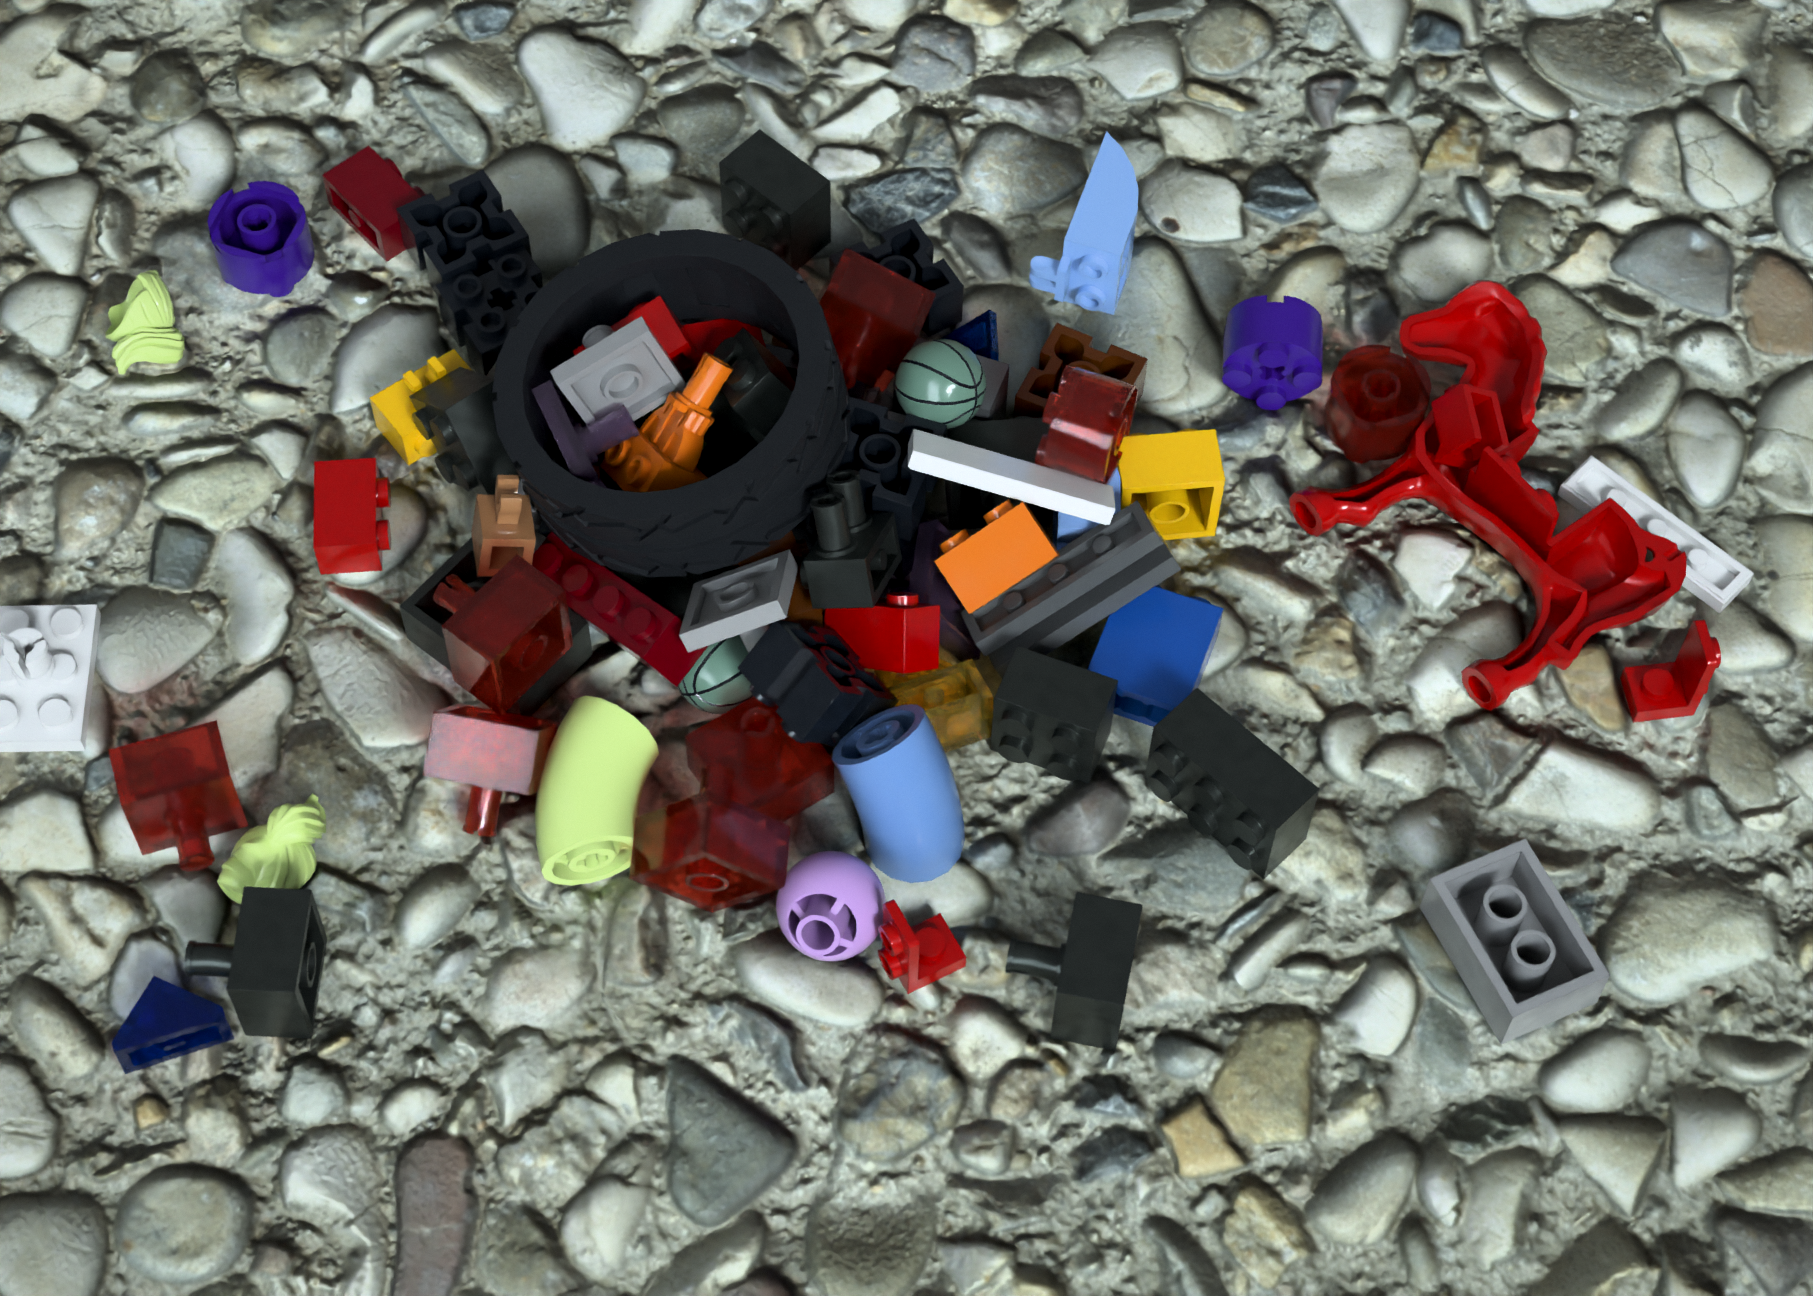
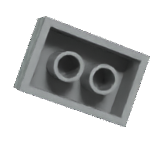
(1513, 941)

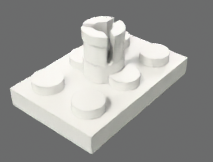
(46, 676)

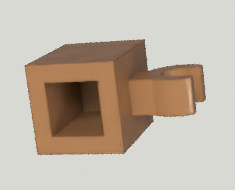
(502, 527)

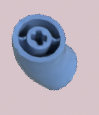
(903, 794)

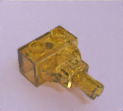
(951, 696)

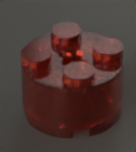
(1376, 403)
(1087, 424)

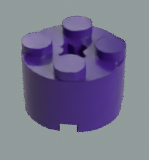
(261, 238)
(1273, 350)

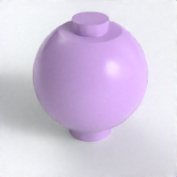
(830, 906)

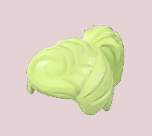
(145, 325)
(276, 852)

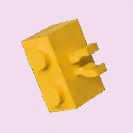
(394, 408)

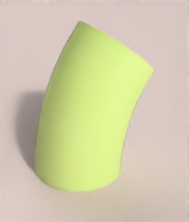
(591, 792)

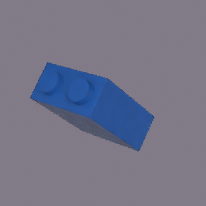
(1156, 652)

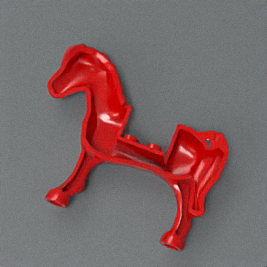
(1581, 577)

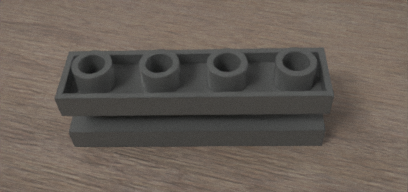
(1075, 589)

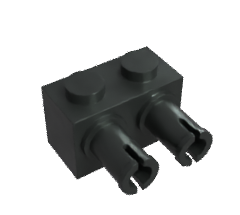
(853, 547)

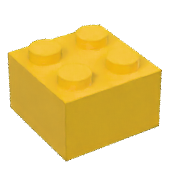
(1175, 480)

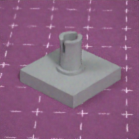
(617, 371)
(739, 602)

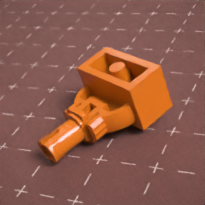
(671, 436)
(995, 556)

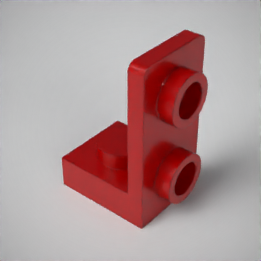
(1676, 686)
(917, 952)

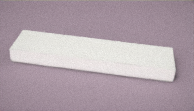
(1010, 477)
(1709, 570)

